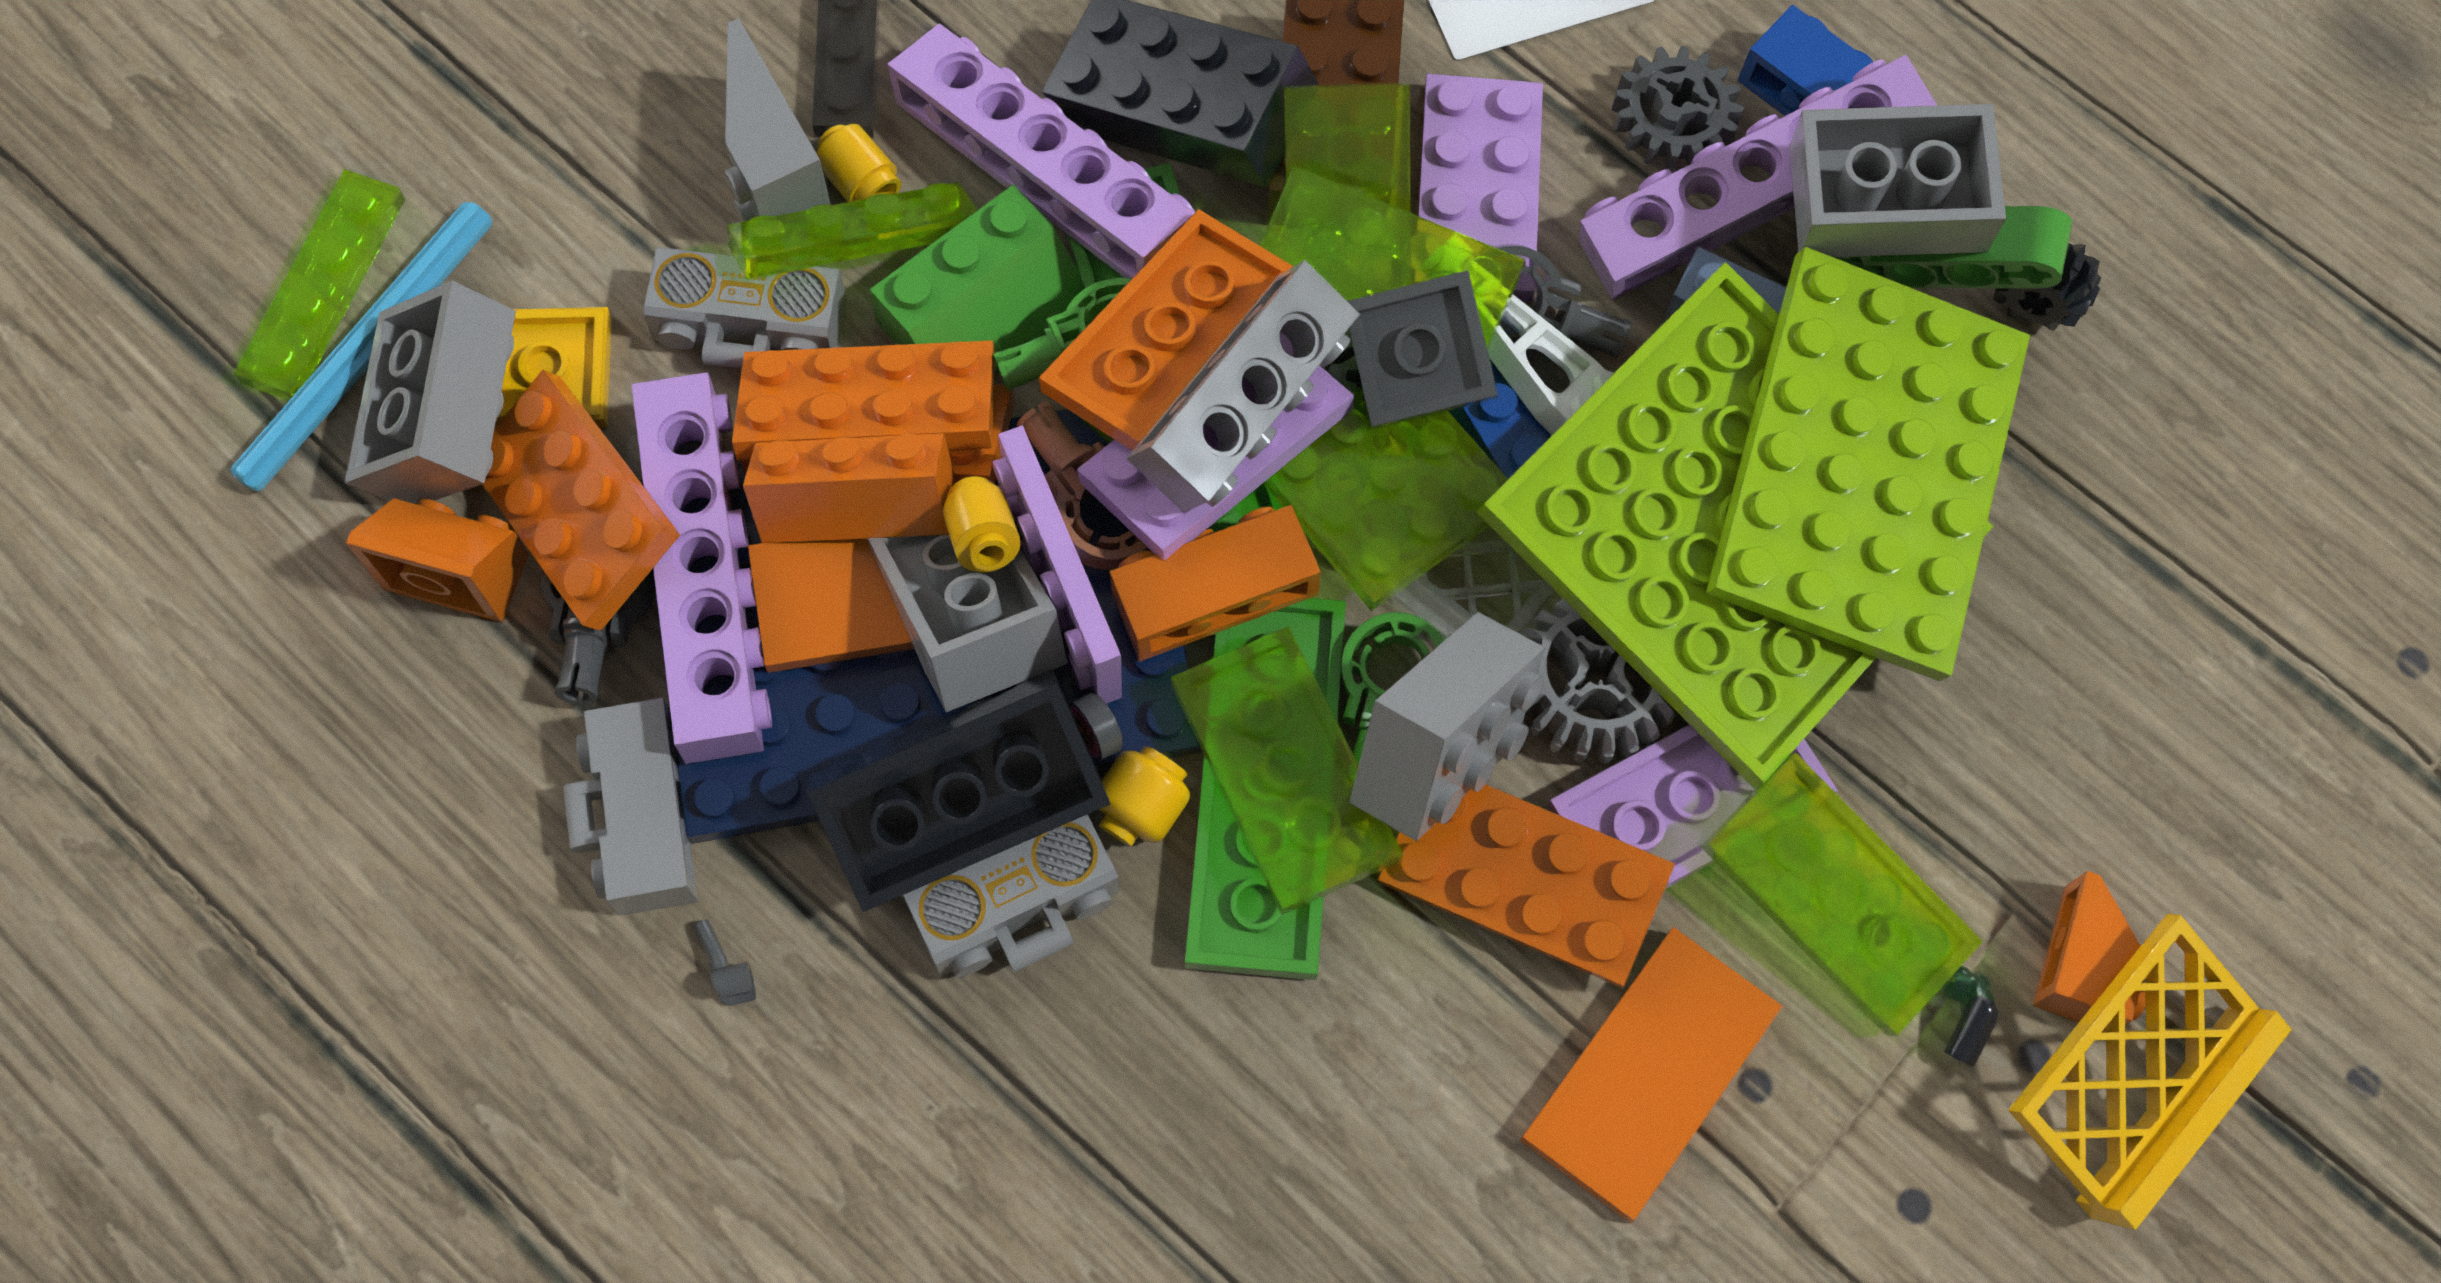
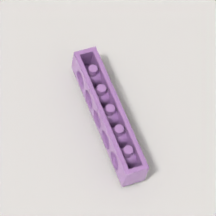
(1032, 144)
(1630, 261)
(702, 724)

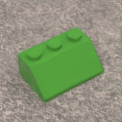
(981, 280)

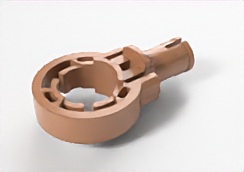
(1064, 457)

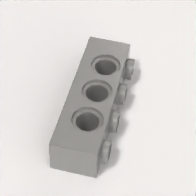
(1175, 450)

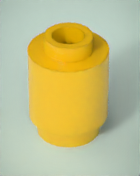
(856, 163)
(980, 525)

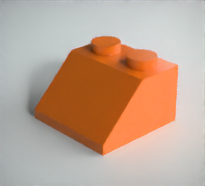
(441, 556)

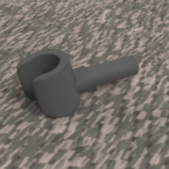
(732, 982)

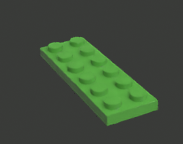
(1232, 911)

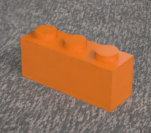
(849, 487)
(1215, 581)

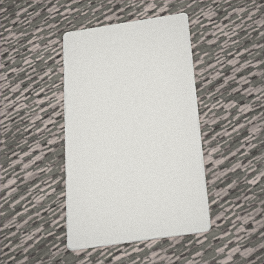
(1489, 24)

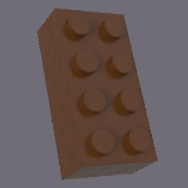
(1342, 46)

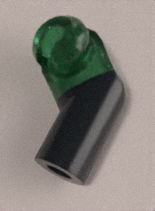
(1978, 1014)

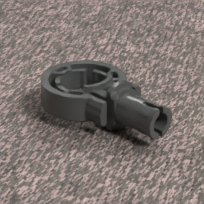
(1572, 319)
(585, 645)

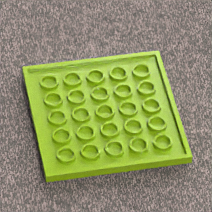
(1630, 519)

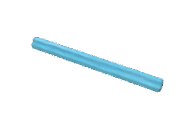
(352, 355)

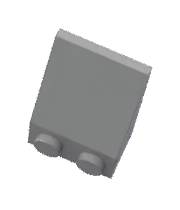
(769, 153)
(967, 625)

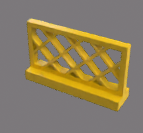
(2180, 1108)

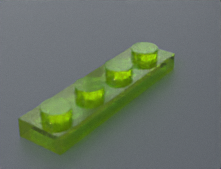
(847, 230)
(320, 285)

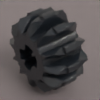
(2060, 303)

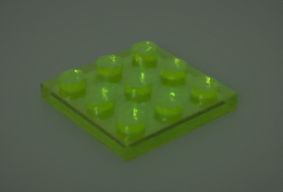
(1388, 497)

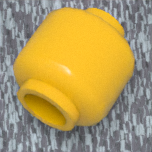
(1143, 795)

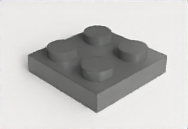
(1421, 350)

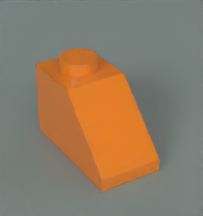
(2086, 952)

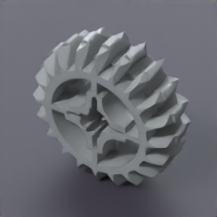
(1565, 637)

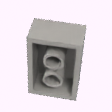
(1897, 180)
(432, 395)
(1447, 726)

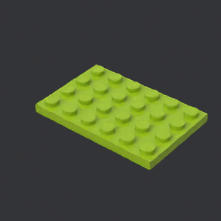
(1870, 465)

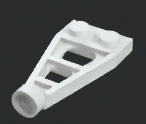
(1510, 358)

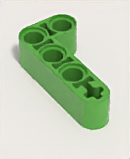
(2024, 255)

